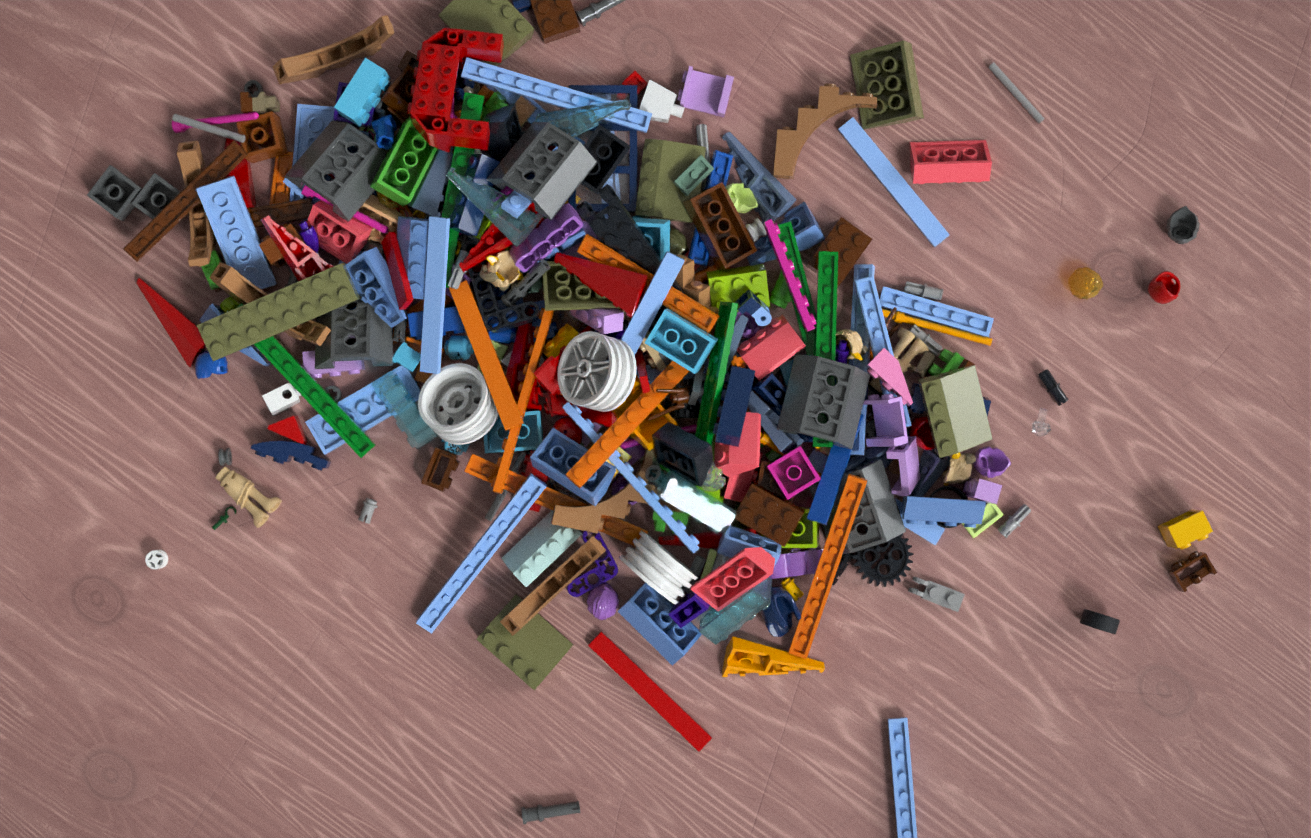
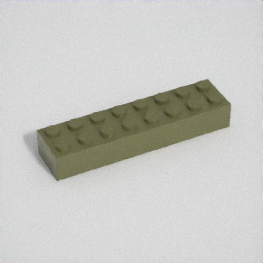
(278, 311)

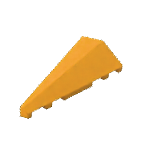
(750, 657)

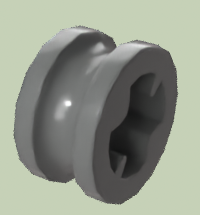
(249, 84)
(335, 389)
(225, 456)

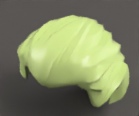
(741, 197)

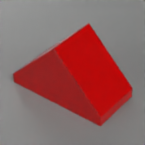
(290, 428)

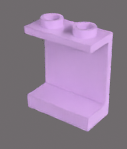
(705, 92)
(888, 420)

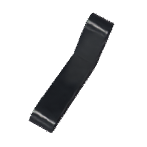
(495, 312)

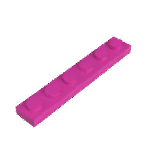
(787, 267)

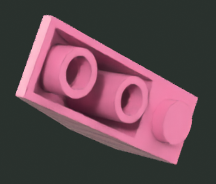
(888, 370)

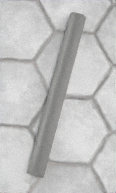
(1016, 93)
(209, 128)
(500, 497)

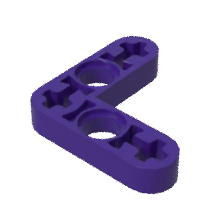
(599, 570)

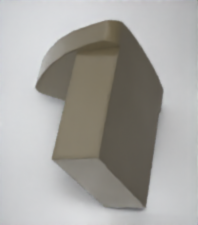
(923, 366)

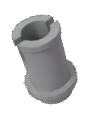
(368, 509)

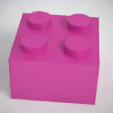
(793, 472)

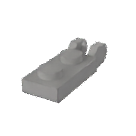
(939, 594)

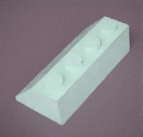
(539, 549)

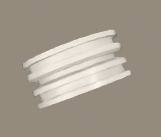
(590, 378)
(466, 411)
(658, 567)

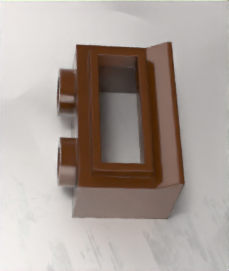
(432, 466)
(1195, 577)

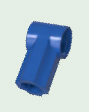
(384, 131)

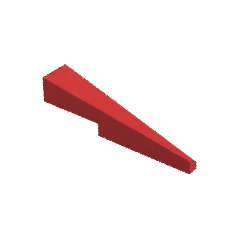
(490, 244)
(299, 257)
(616, 284)
(179, 327)
(517, 362)

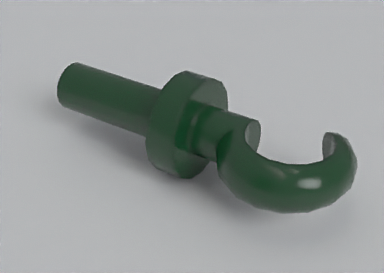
(223, 518)

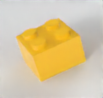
(1185, 529)

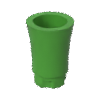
(780, 292)

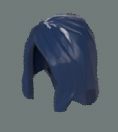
(779, 612)

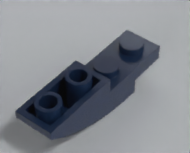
(284, 450)

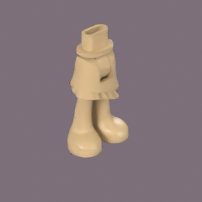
(917, 347)
(241, 489)

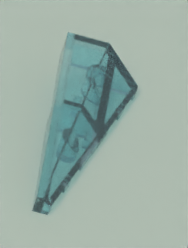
(489, 203)

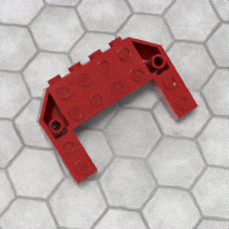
(435, 87)

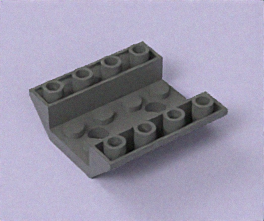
(351, 170)
(555, 172)
(371, 333)
(811, 394)
(876, 509)

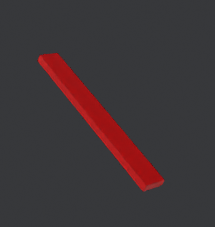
(650, 691)

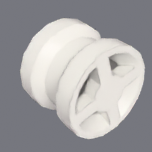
(756, 229)
(153, 559)

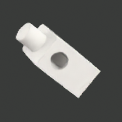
(660, 103)
(276, 401)

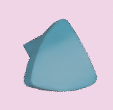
(406, 357)

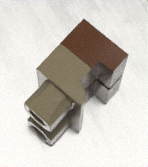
(260, 104)

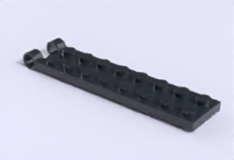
(622, 234)

